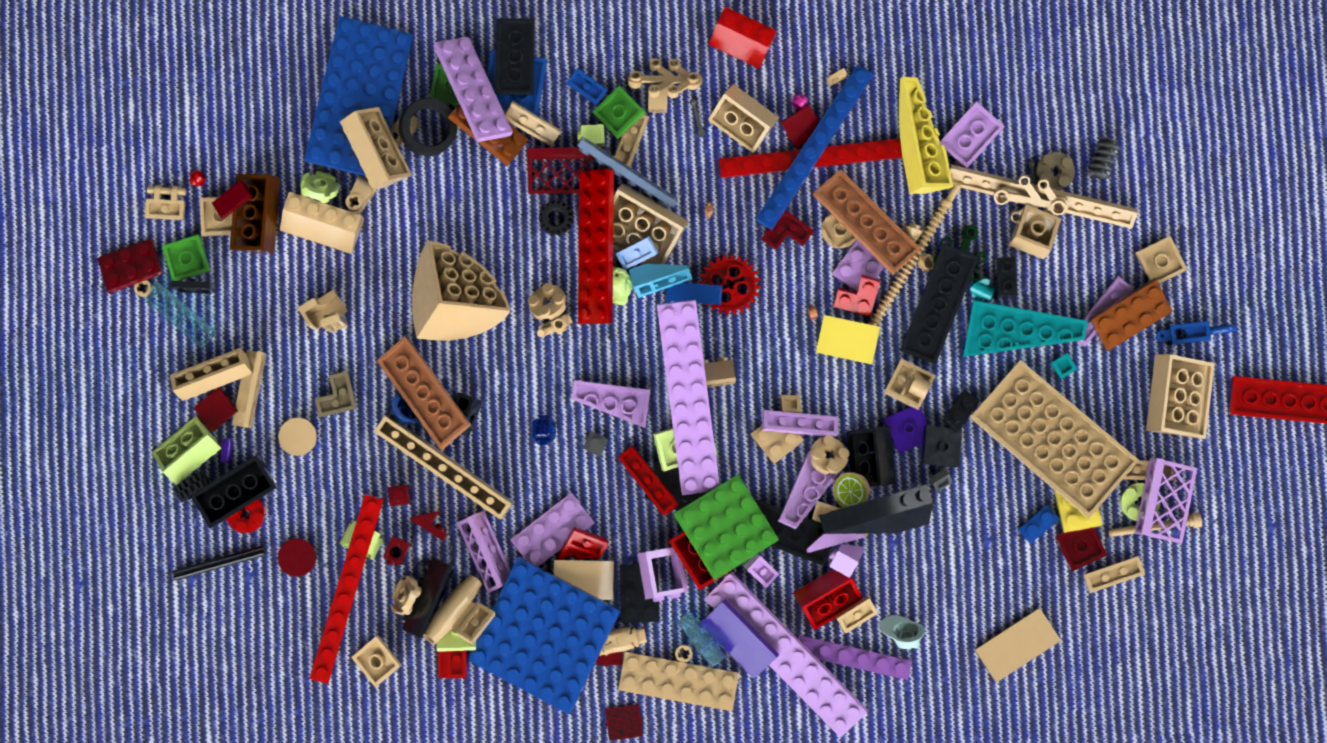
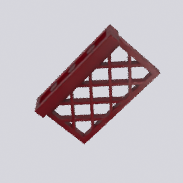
(556, 153)

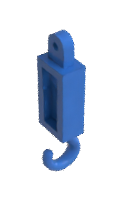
(1194, 332)

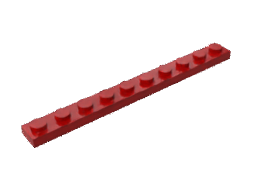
(831, 156)
(346, 588)

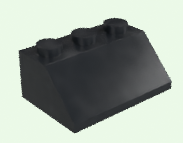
(872, 455)

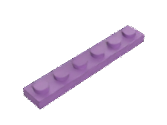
(857, 658)

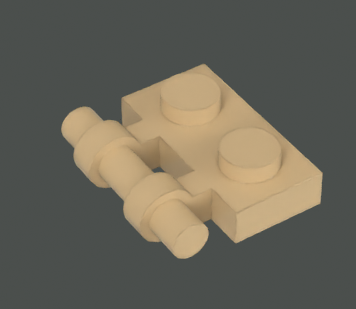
(165, 209)

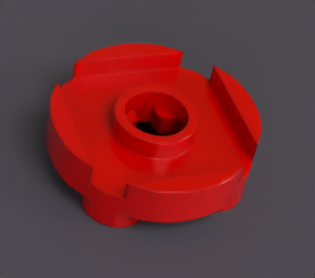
(255, 519)

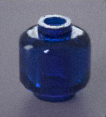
(543, 430)

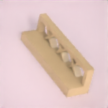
(249, 391)

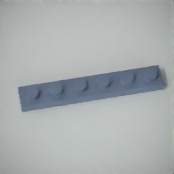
(633, 176)

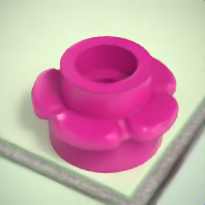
(799, 101)

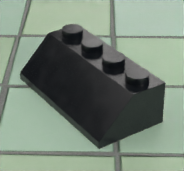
(234, 491)
(432, 591)

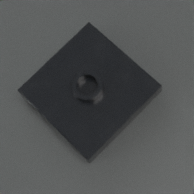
(194, 286)
(941, 446)

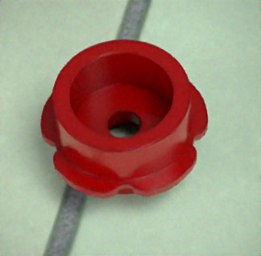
(197, 178)

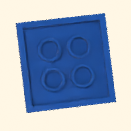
(529, 102)

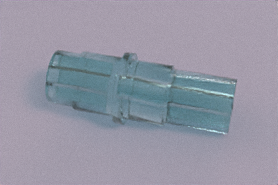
(701, 639)

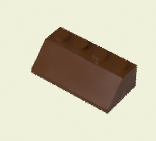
(256, 220)

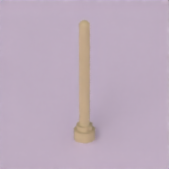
(1193, 520)

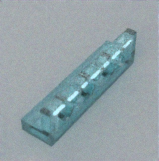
(174, 301)

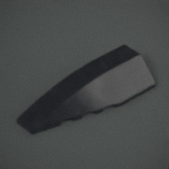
(882, 515)

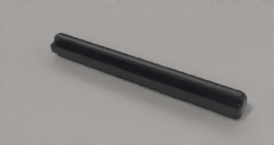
(219, 563)

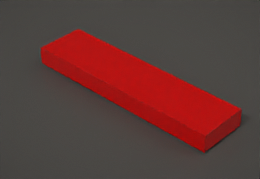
(648, 480)

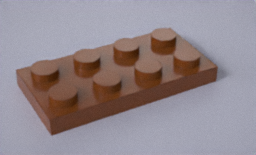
(502, 148)
(1130, 314)

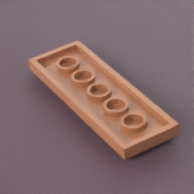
(866, 222)
(423, 393)

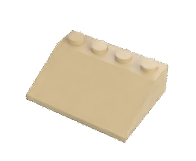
(642, 217)
(1180, 396)

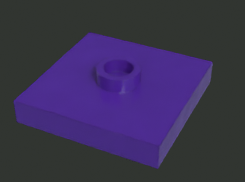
(906, 428)

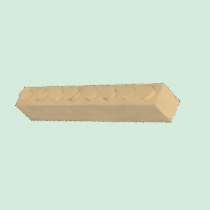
(444, 467)

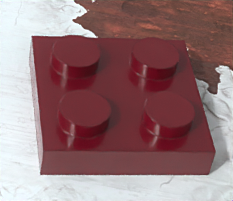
(1080, 547)

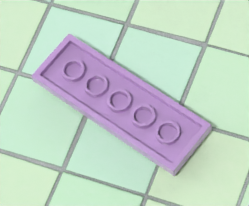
(472, 89)

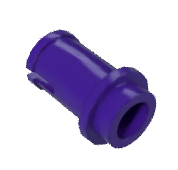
(226, 450)

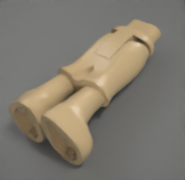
(623, 640)

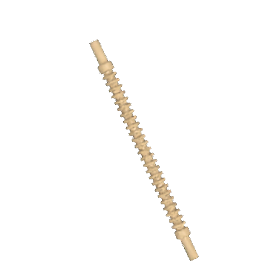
(946, 204)

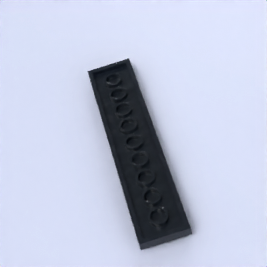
(790, 540)

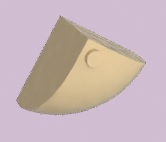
(454, 295)

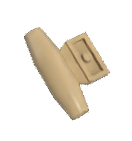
(460, 614)

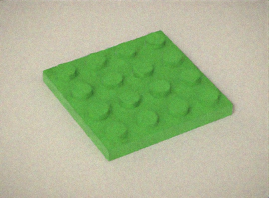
(726, 527)

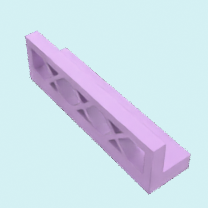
(488, 550)

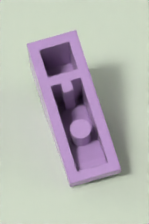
(829, 540)

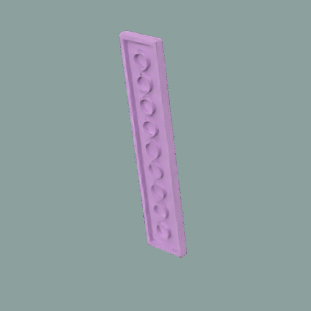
(688, 396)
(795, 662)

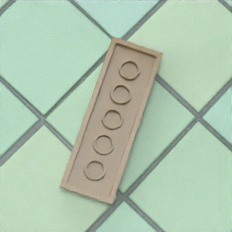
(678, 681)

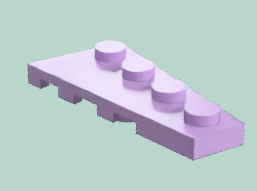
(620, 401)
(805, 493)

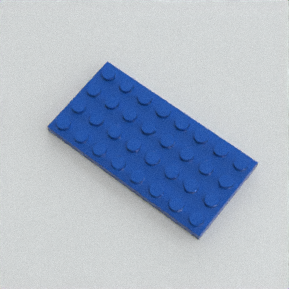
(360, 74)

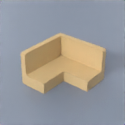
(315, 309)

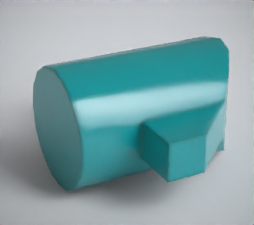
(981, 289)

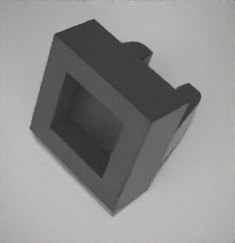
(941, 479)

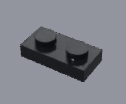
(961, 410)

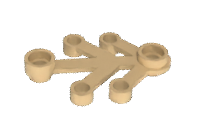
(686, 80)
(1034, 199)

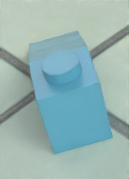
(656, 277)

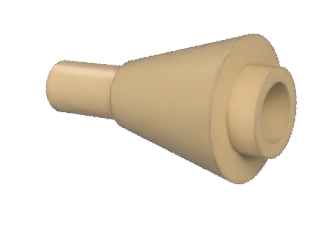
(913, 231)

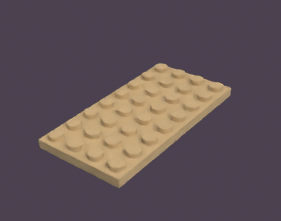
(1054, 439)

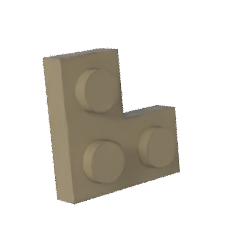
(341, 399)

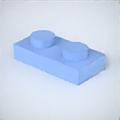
(637, 253)

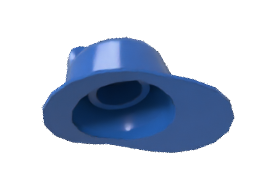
(402, 412)

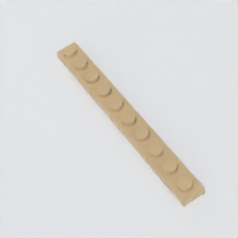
(1077, 204)

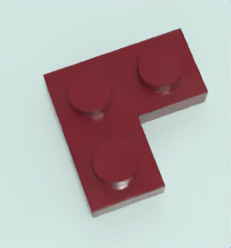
(787, 226)

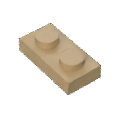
(856, 614)

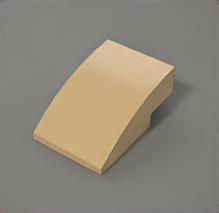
(590, 576)

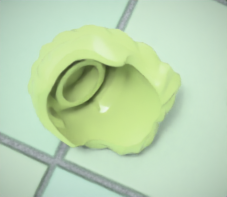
(621, 286)

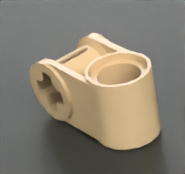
(360, 192)

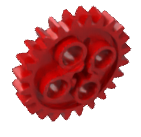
(737, 300)

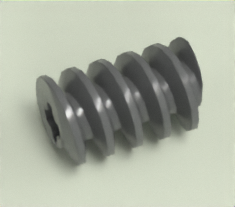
(1103, 158)

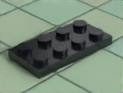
(515, 56)

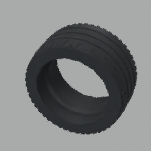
(407, 138)

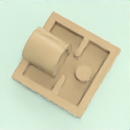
(909, 384)

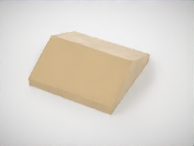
(376, 661)

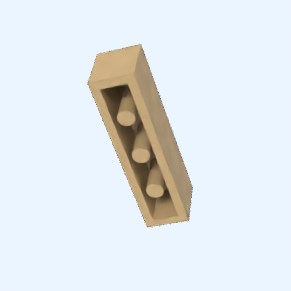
(211, 374)

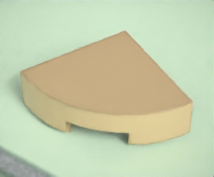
(837, 77)

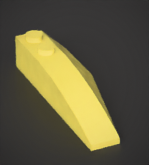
(922, 152)

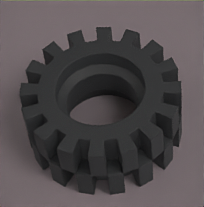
(556, 206)
(191, 485)

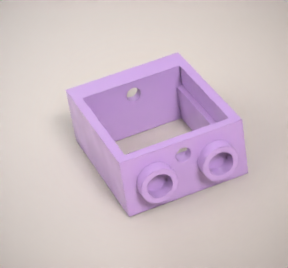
(648, 577)

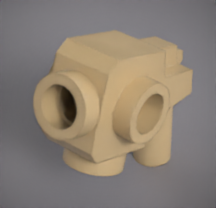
(556, 325)

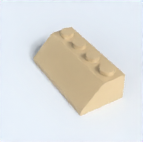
(375, 147)
(321, 223)

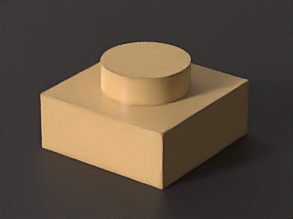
(790, 403)

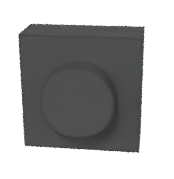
(595, 444)

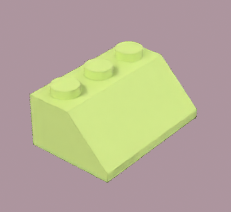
(186, 450)

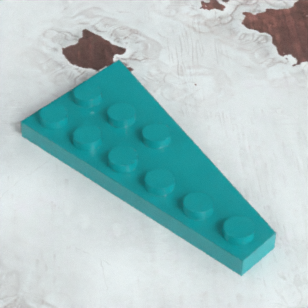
(1006, 328)

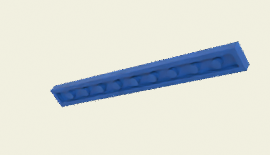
(814, 147)

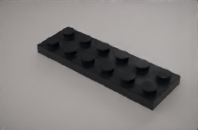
(939, 303)

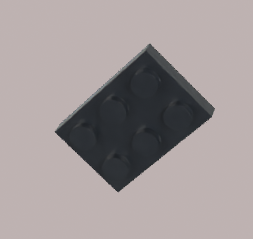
(632, 597)

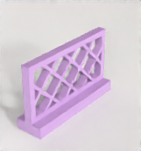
(1151, 494)

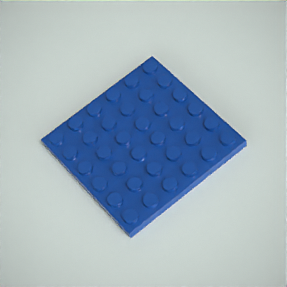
(544, 635)

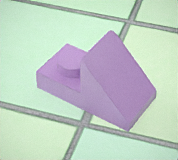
(761, 570)

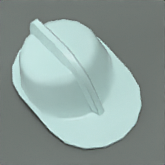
(903, 631)

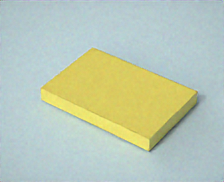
(848, 339)

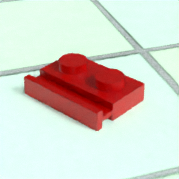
(452, 664)

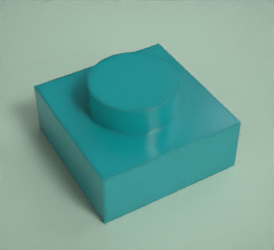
(1063, 366)

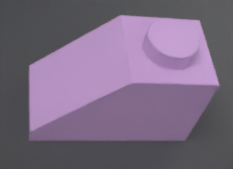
(846, 558)

